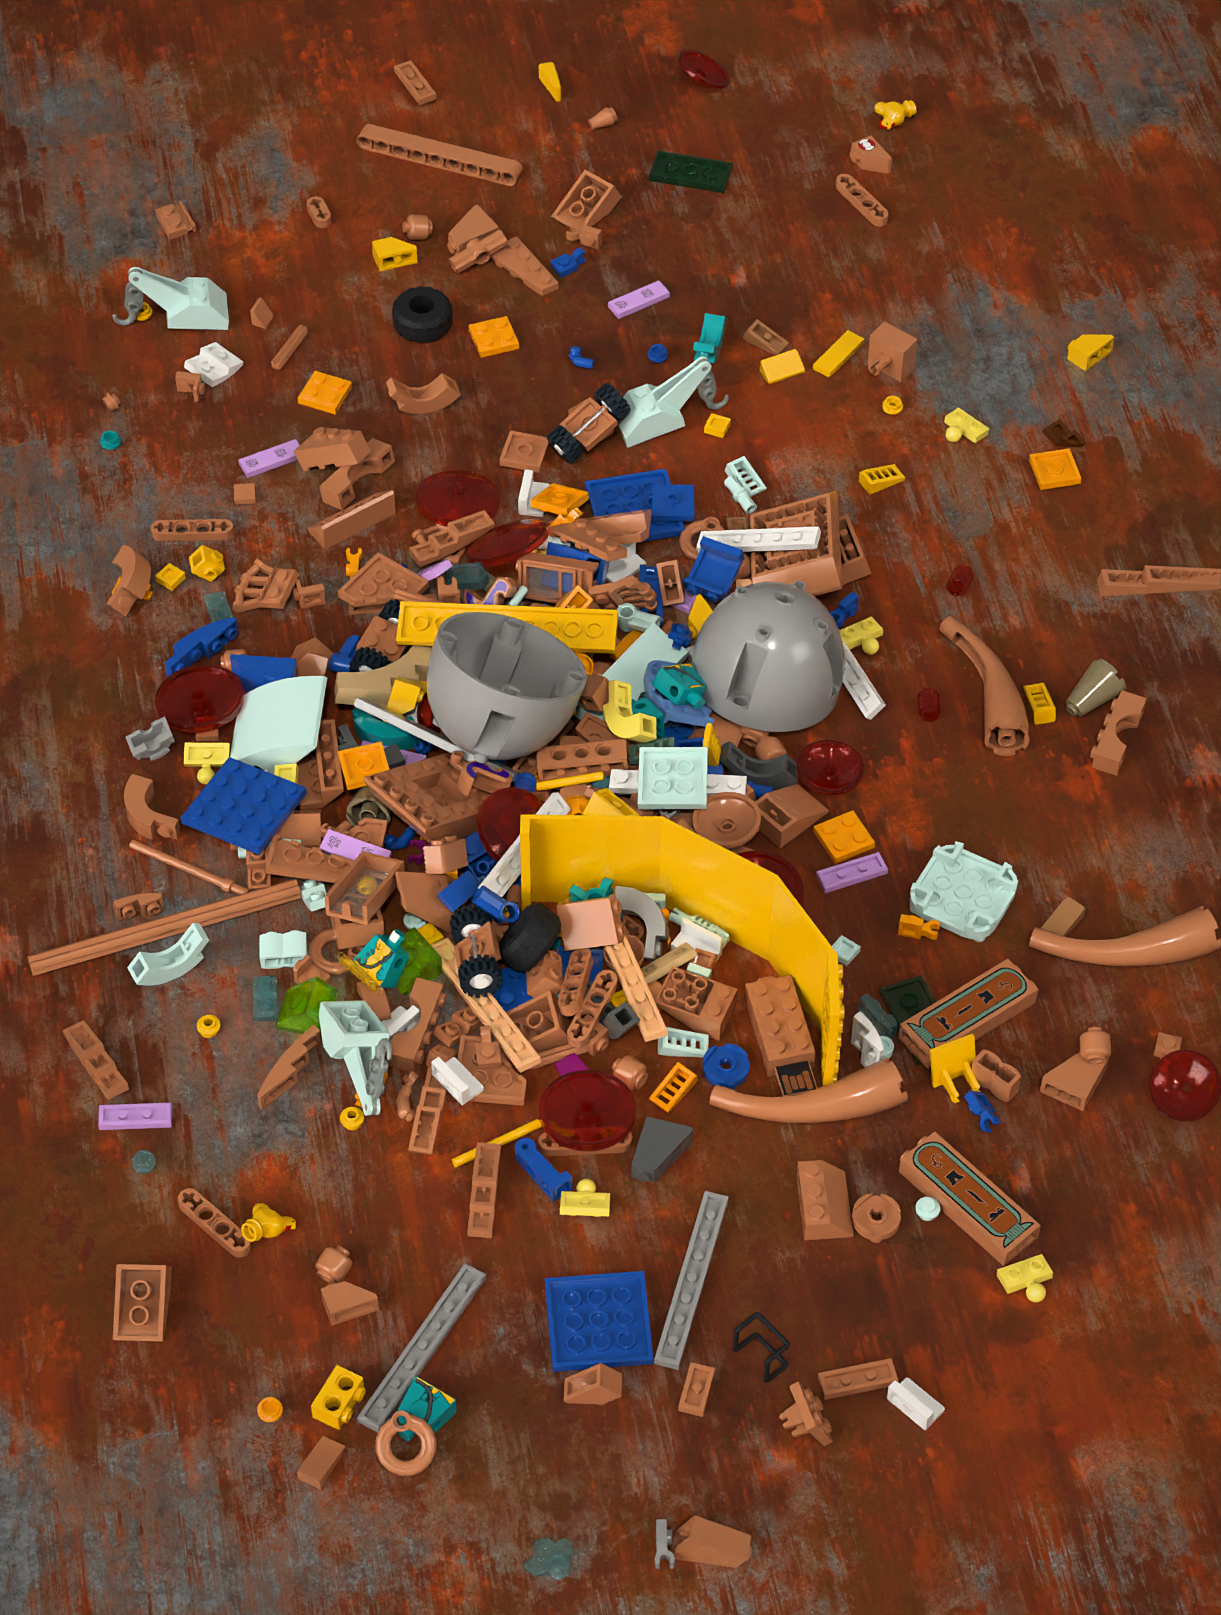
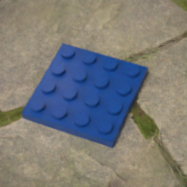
(629, 494)
(243, 805)
(598, 1321)

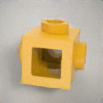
(206, 563)

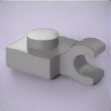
(663, 1538)

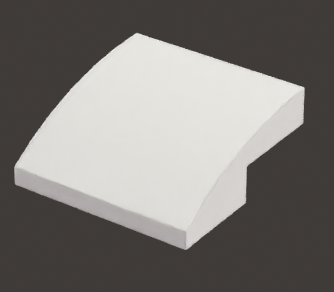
(214, 364)
(866, 1040)

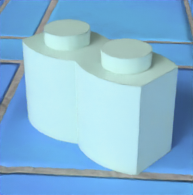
(282, 949)

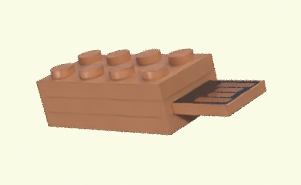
(781, 1033)

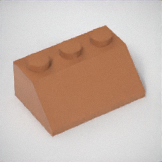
(823, 1201)

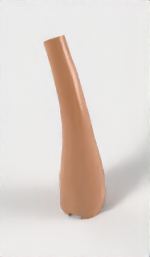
(1004, 711)
(1167, 942)
(851, 1097)

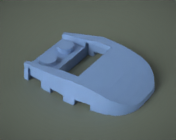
(672, 712)

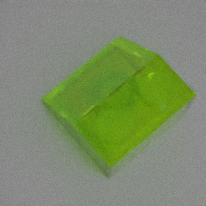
(422, 961)
(302, 1005)

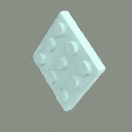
(672, 778)

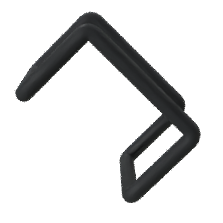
(775, 1354)

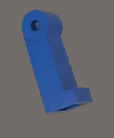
(541, 1170)

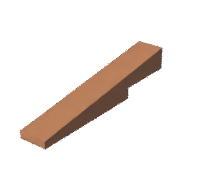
(1157, 580)

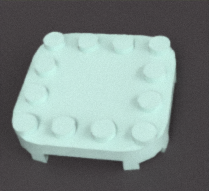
(963, 892)

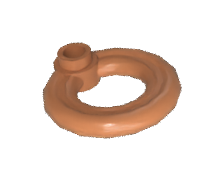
(694, 528)
(319, 961)
(384, 1438)

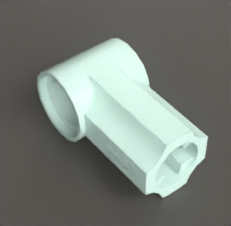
(632, 619)

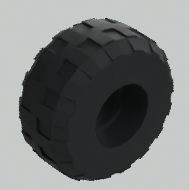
(422, 314)
(529, 937)

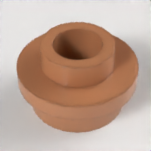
(111, 402)

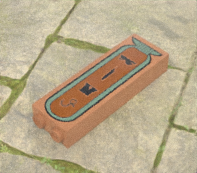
(969, 1010)
(969, 1198)

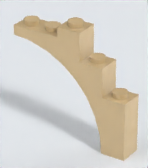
(378, 683)

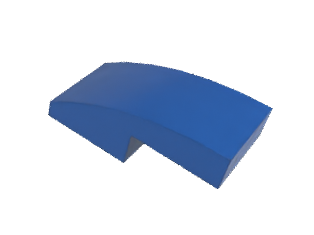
(459, 891)

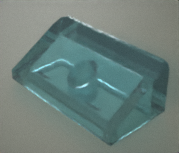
(468, 575)

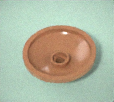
(728, 820)

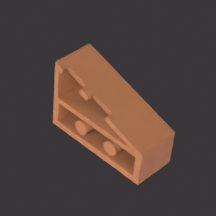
(332, 447)
(852, 557)

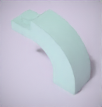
(171, 963)

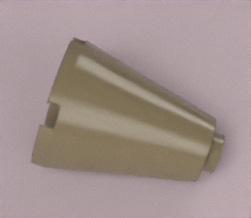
(1094, 688)
(366, 806)

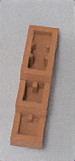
(456, 536)
(95, 1059)
(284, 1073)
(428, 1116)
(484, 1190)

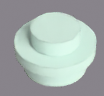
(412, 920)
(927, 1208)

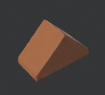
(671, 582)

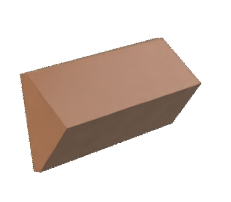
(354, 519)
(302, 826)

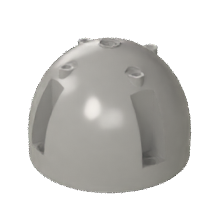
(770, 657)
(501, 685)

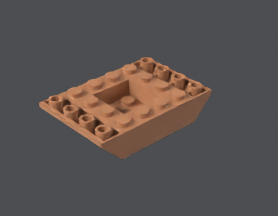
(815, 567)
(428, 797)

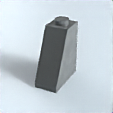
(659, 1148)

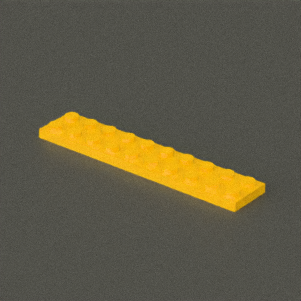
(577, 628)

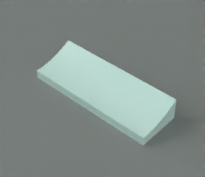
(633, 663)

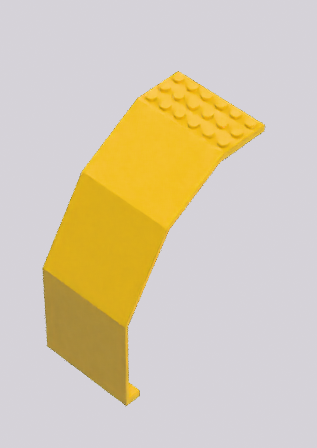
(699, 881)

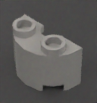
(152, 742)

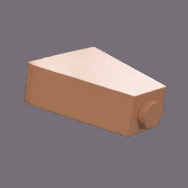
(473, 225)
(1073, 1081)
(710, 1543)

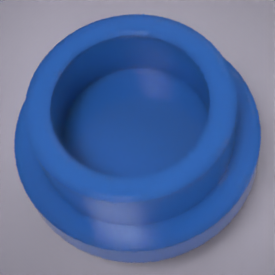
(657, 353)
(526, 781)

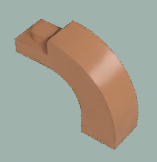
(426, 398)
(134, 579)
(146, 822)

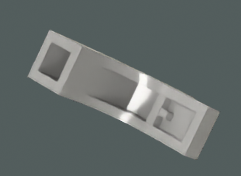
(641, 905)

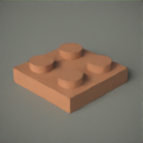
(524, 451)

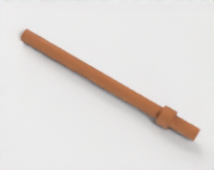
(227, 885)

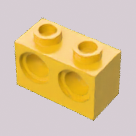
(333, 1396)

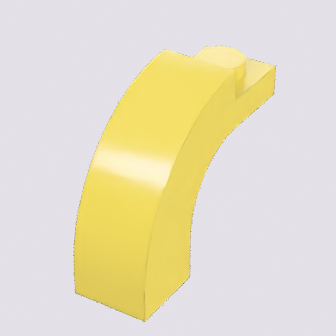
(620, 717)

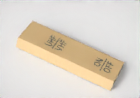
(662, 965)

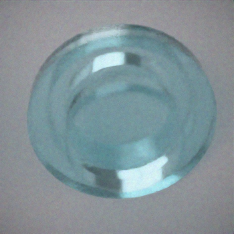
(143, 1162)

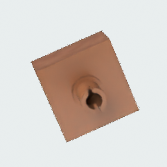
(891, 352)

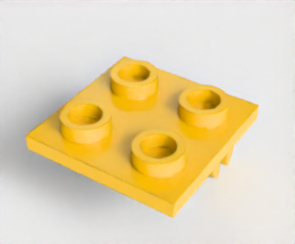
(954, 1061)

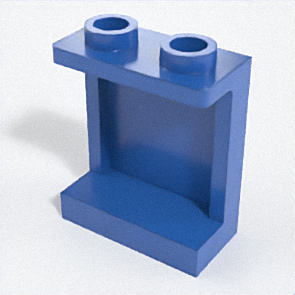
(714, 570)

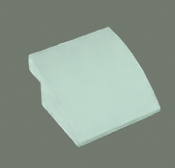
(279, 722)

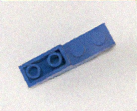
(201, 642)

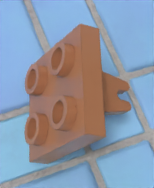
(807, 1415)

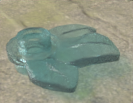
(548, 1556)

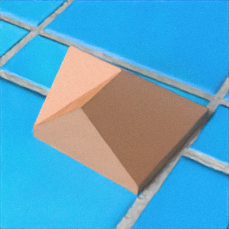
(312, 658)

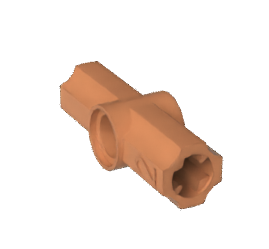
(478, 251)

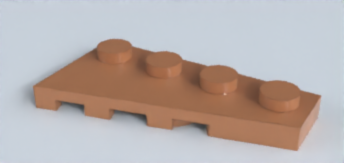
(524, 265)
(590, 538)
(594, 729)
(297, 861)

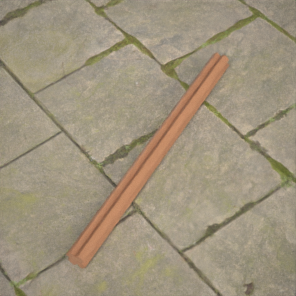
(163, 927)

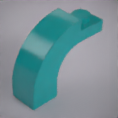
(711, 337)
(374, 731)

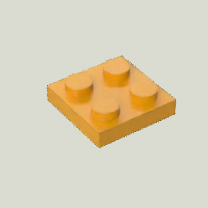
(493, 336)
(325, 392)
(1055, 469)
(559, 499)
(362, 762)
(844, 837)

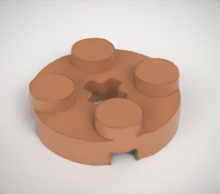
(876, 1229)

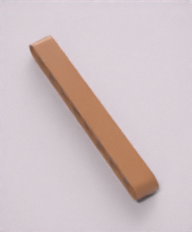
(439, 154)

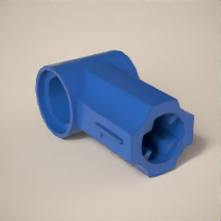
(340, 661)
(494, 905)

